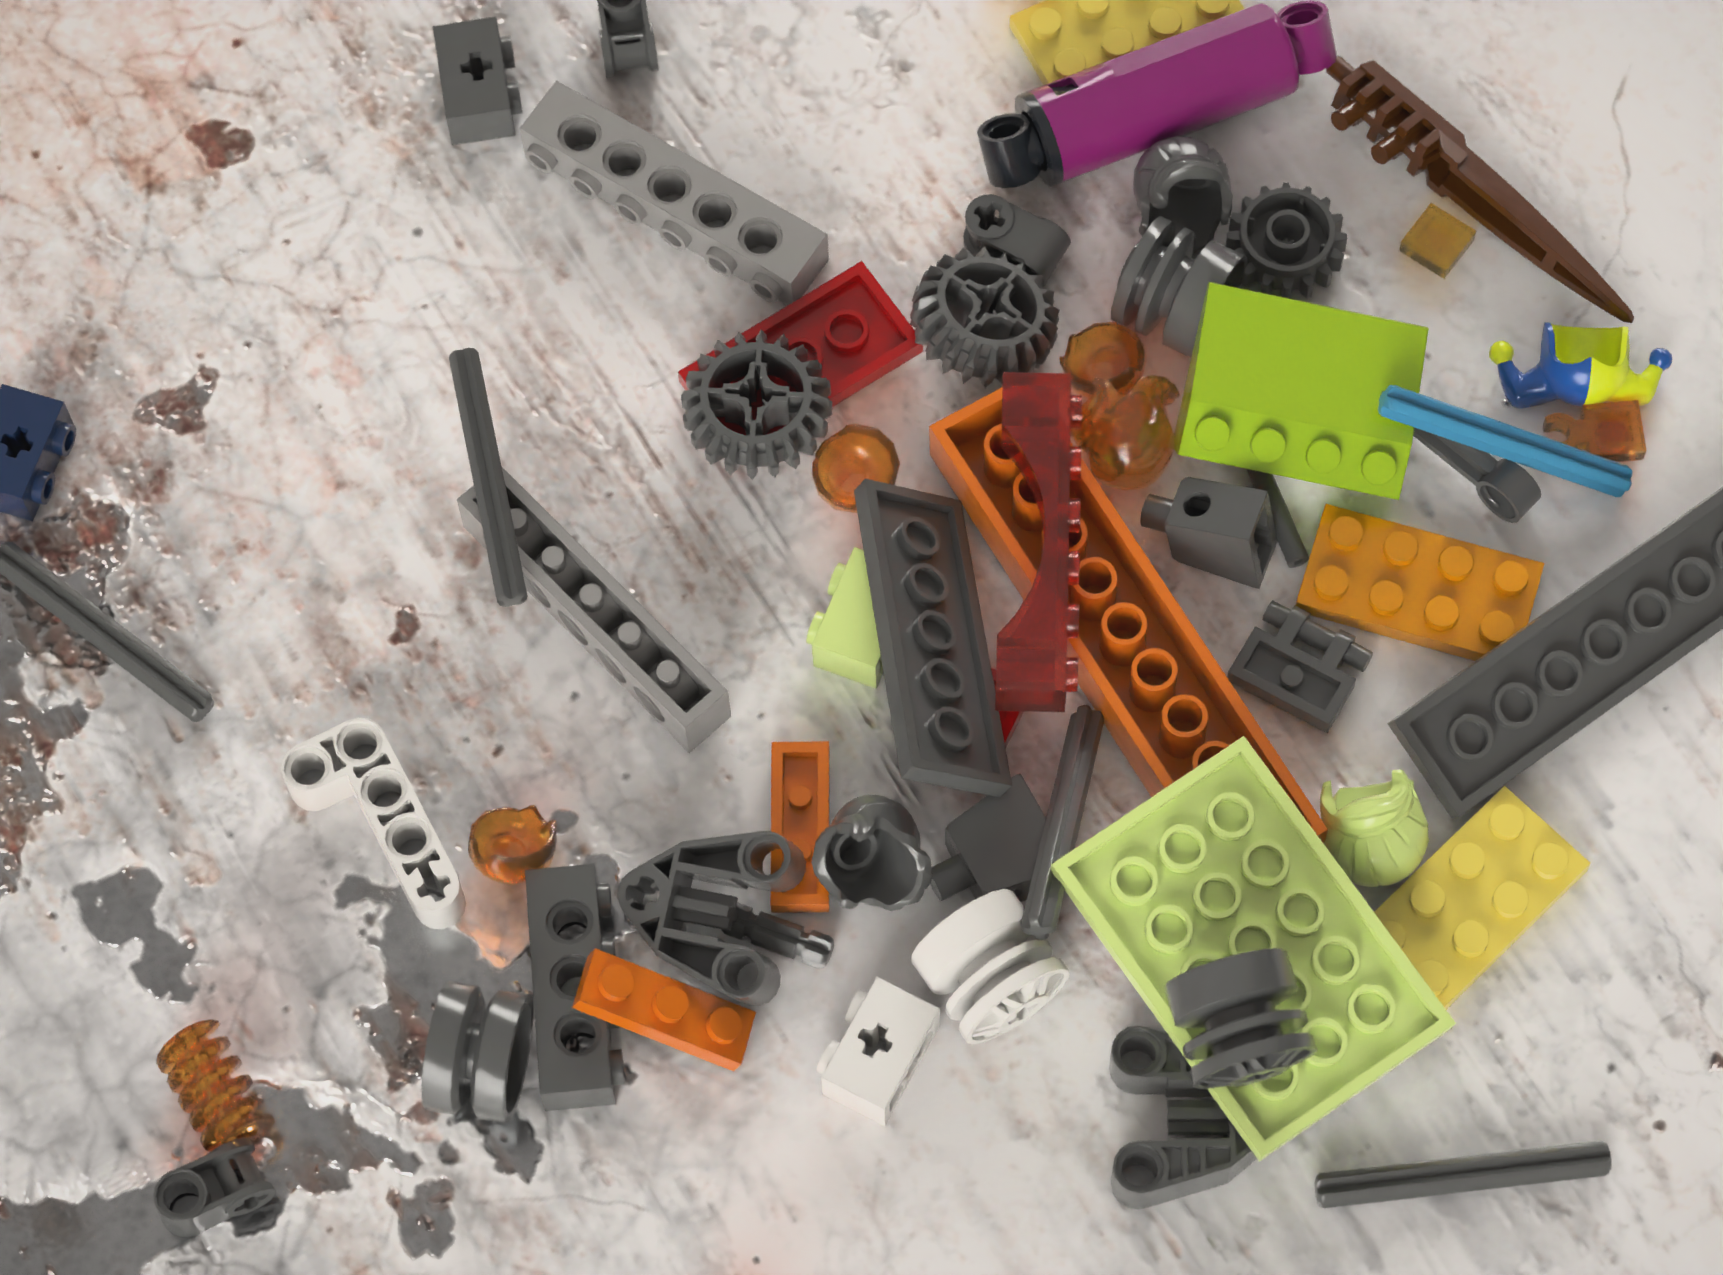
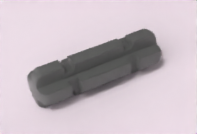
(782, 936)

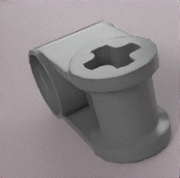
(626, 37)
(1017, 233)
(217, 1187)

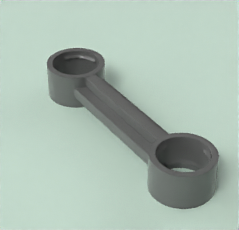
(1500, 484)

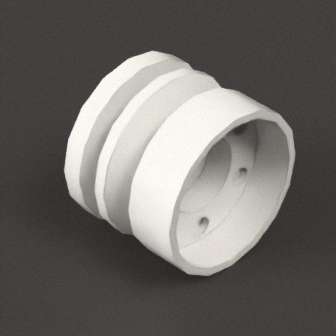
(989, 967)

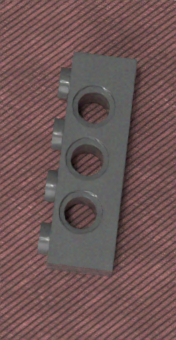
(553, 900)

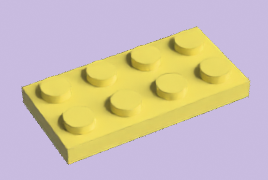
(1080, 34)
(1480, 894)

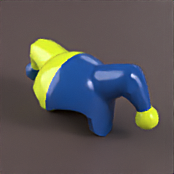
(1579, 368)

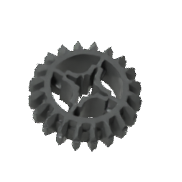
(984, 316)
(714, 396)

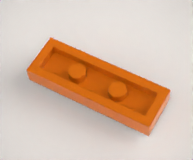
(800, 815)
(664, 1009)

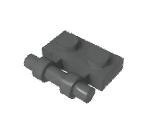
(1292, 678)

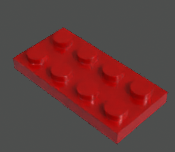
(846, 327)

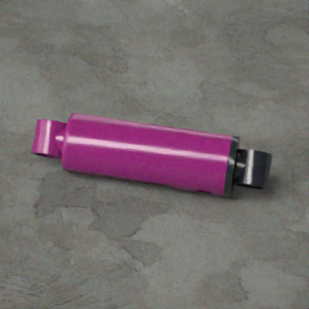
(1157, 94)

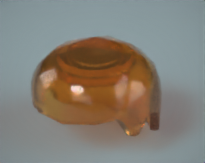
(1104, 352)
(850, 458)
(511, 841)

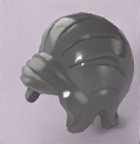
(1185, 185)
(872, 855)

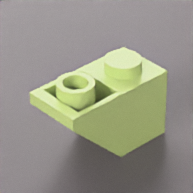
(846, 635)

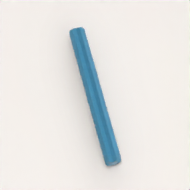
(1504, 440)

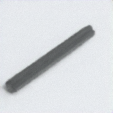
(488, 477)
(104, 633)
(1062, 820)
(1462, 1174)

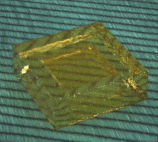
(1437, 240)

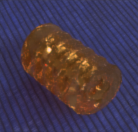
(207, 1086)

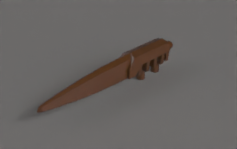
(1457, 172)

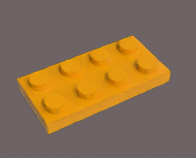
(1416, 584)

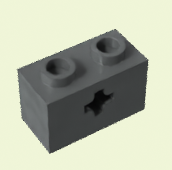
(472, 107)

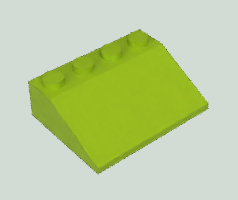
(1299, 390)

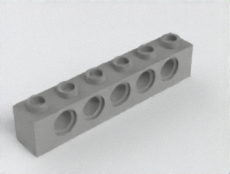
(571, 119)
(608, 621)

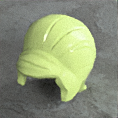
(1375, 830)

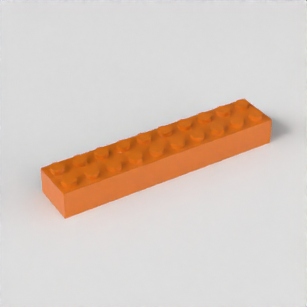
(1134, 642)

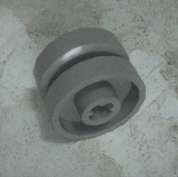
(477, 1052)

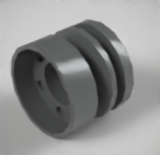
(1169, 284)
(1243, 1030)

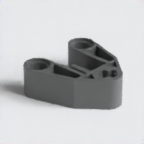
(717, 860)
(1179, 1164)

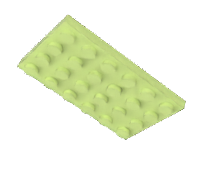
(1234, 870)

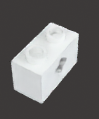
(878, 1082)

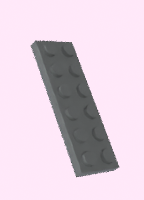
(931, 639)

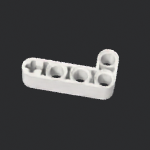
(390, 824)

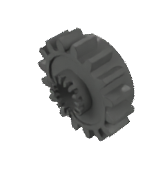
(1294, 216)

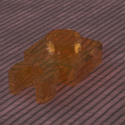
(1604, 429)

